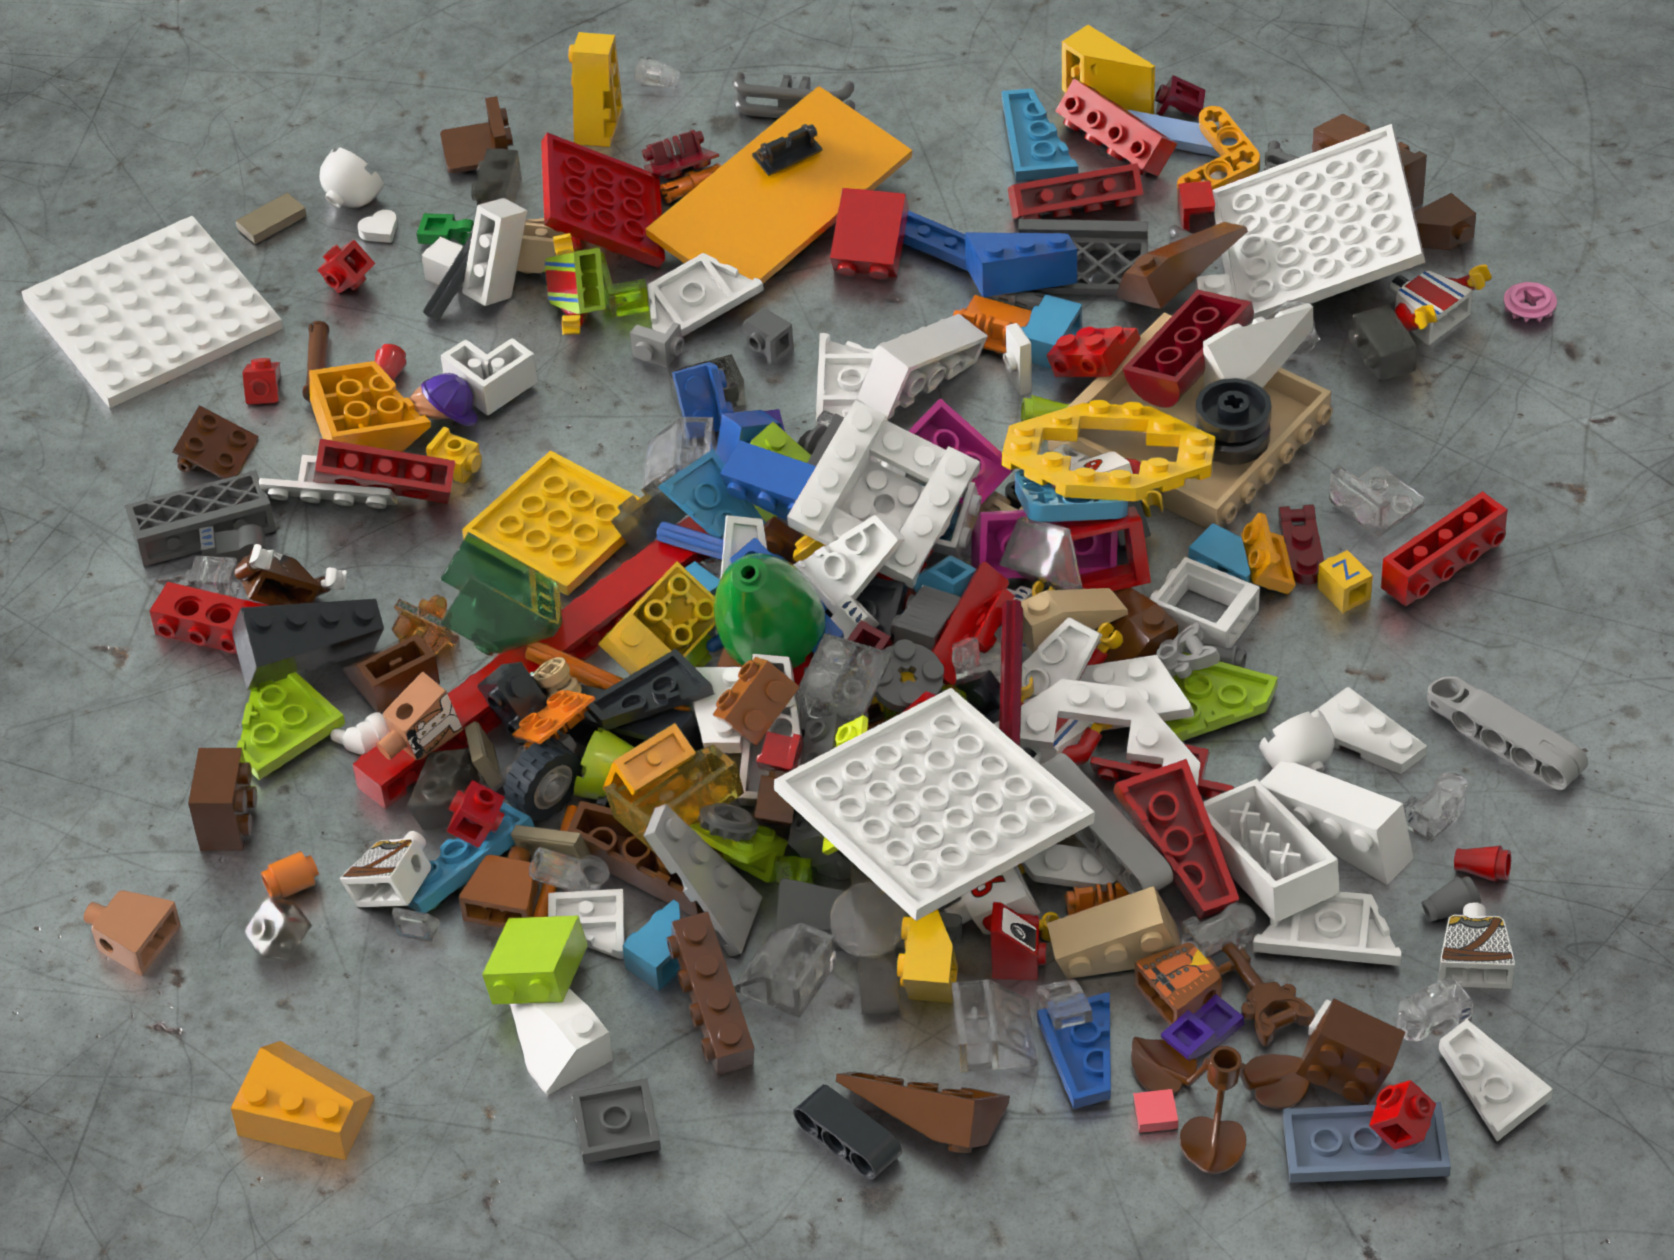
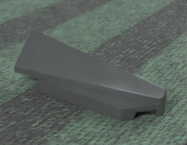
(813, 905)

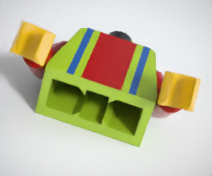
(574, 281)

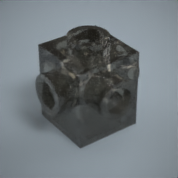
(277, 928)

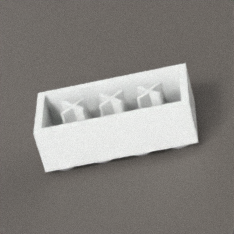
(1271, 851)

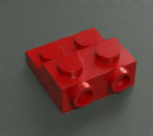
(1092, 351)

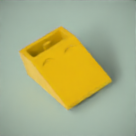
(1108, 69)
(667, 618)
(929, 959)

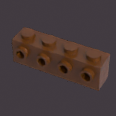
(712, 993)

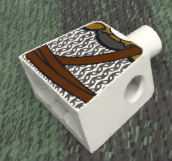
(388, 872)
(1477, 950)

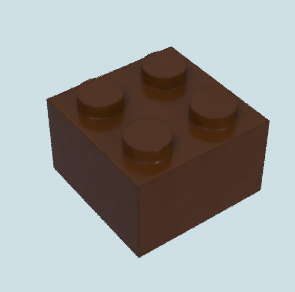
(222, 799)
(1350, 1052)

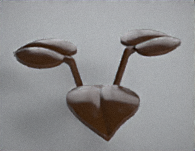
(1209, 1142)

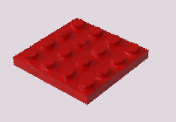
(600, 199)

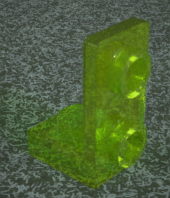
(624, 297)

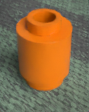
(290, 875)

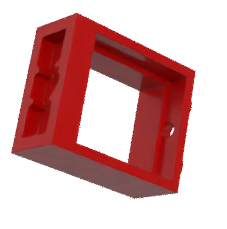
(1121, 576)

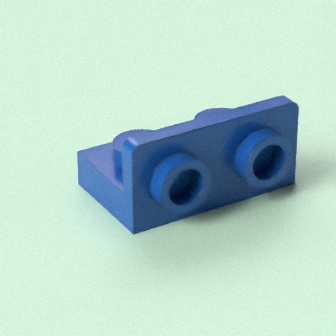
(702, 392)

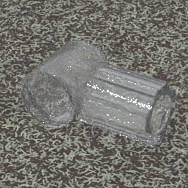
(568, 872)

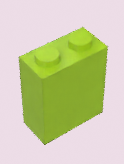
(535, 960)

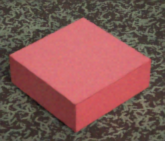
(1155, 1110)

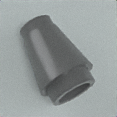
(1451, 899)

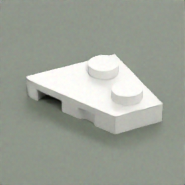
(600, 916)

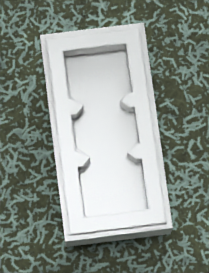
(1018, 358)

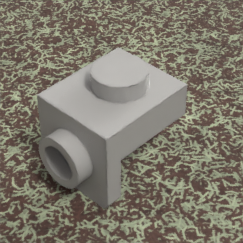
(657, 346)

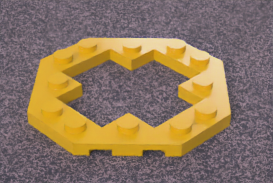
(1026, 437)

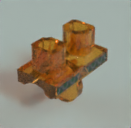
(427, 619)

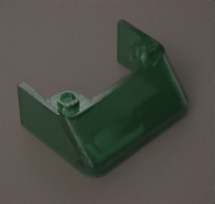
(499, 599)

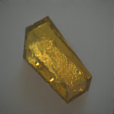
(699, 782)

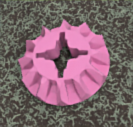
(1535, 293)

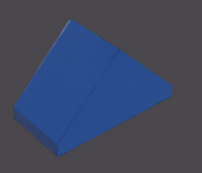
(742, 427)

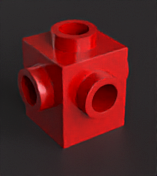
(345, 266)
(475, 813)
(1402, 1114)

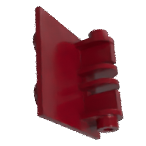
(687, 154)

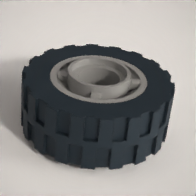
(542, 779)

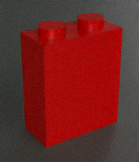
(869, 233)

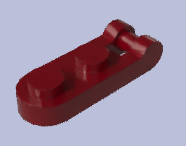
(1302, 542)

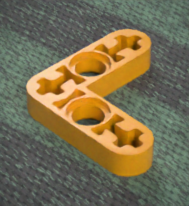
(1230, 156)

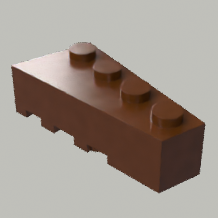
(1345, 128)
(628, 856)

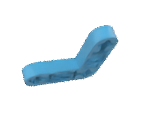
(1045, 505)

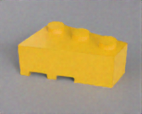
(595, 88)

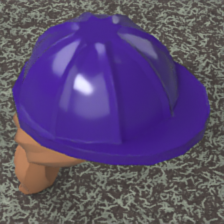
(445, 398)

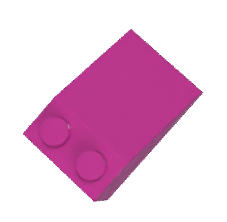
(947, 428)

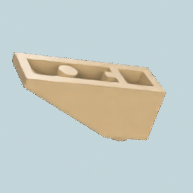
(1050, 608)

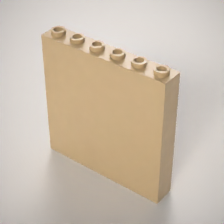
(1296, 414)

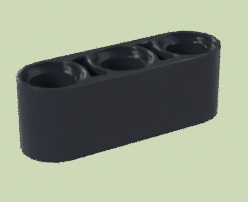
(847, 1131)

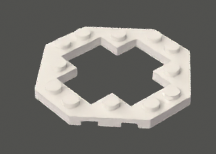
(1148, 742)

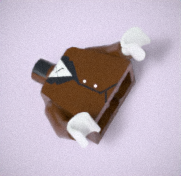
(282, 579)

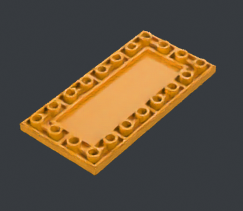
(768, 220)

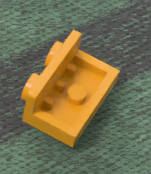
(1267, 556)

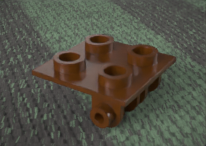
(213, 444)

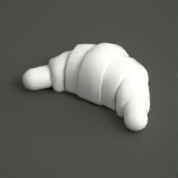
(363, 736)

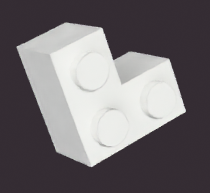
(492, 376)

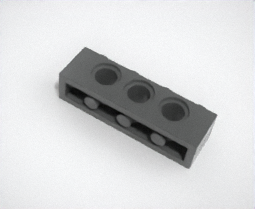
(804, 837)

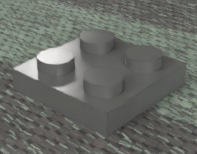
(615, 1120)

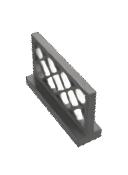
(1090, 236)
(180, 534)

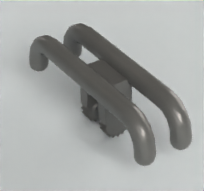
(785, 94)

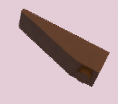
(1169, 269)
(1142, 628)
(952, 1116)

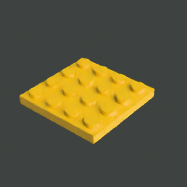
(555, 520)

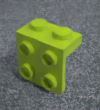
(752, 855)

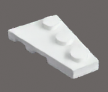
(851, 560)
(1060, 656)
(711, 729)
(1371, 732)
(1493, 1079)

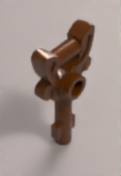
(1267, 998)

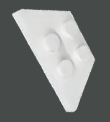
(698, 293)
(840, 375)
(1149, 679)
(1335, 929)

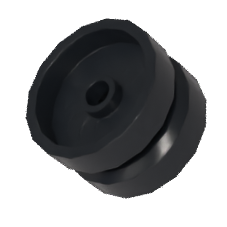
(1238, 418)

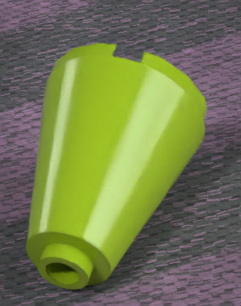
(597, 761)

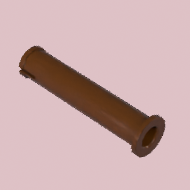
(316, 351)

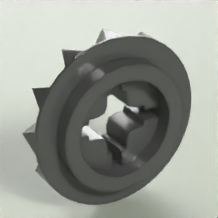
(728, 821)

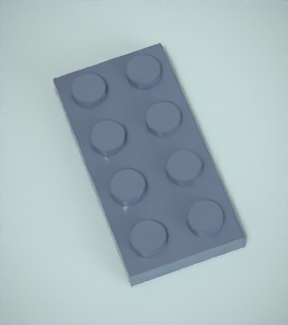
(1342, 1147)

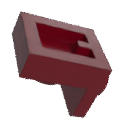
(1180, 95)

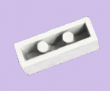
(494, 251)

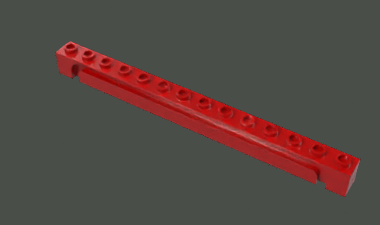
(582, 629)

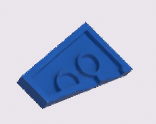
(1082, 1053)

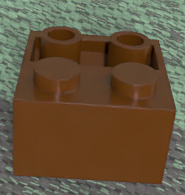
(391, 670)

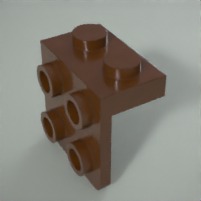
(468, 144)

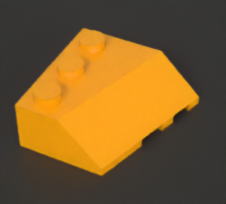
(364, 407)
(299, 1103)

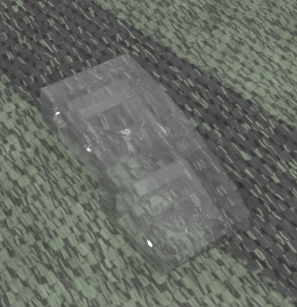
(1065, 1003)

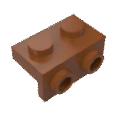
(755, 699)

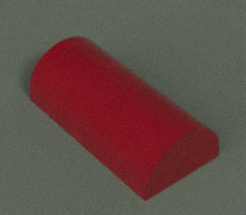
(1175, 355)

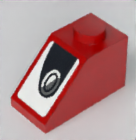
(1015, 945)

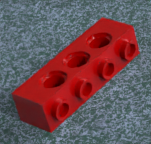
(368, 466)
(197, 616)

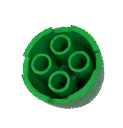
(767, 610)

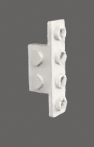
(314, 492)

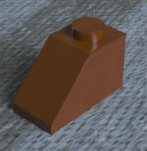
(1445, 223)
(769, 804)

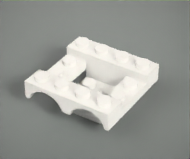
(849, 485)

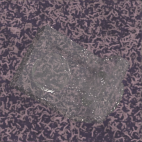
(968, 661)

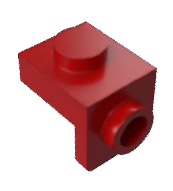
(261, 381)

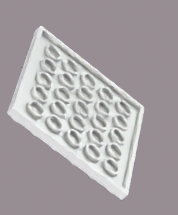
(1320, 223)
(151, 311)
(933, 803)

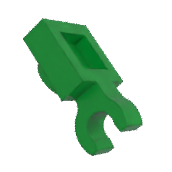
(445, 226)

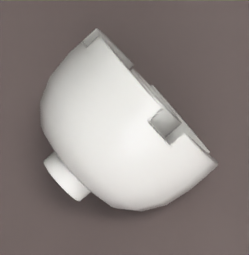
(347, 180)
(1302, 741)

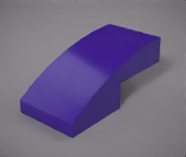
(1205, 1029)

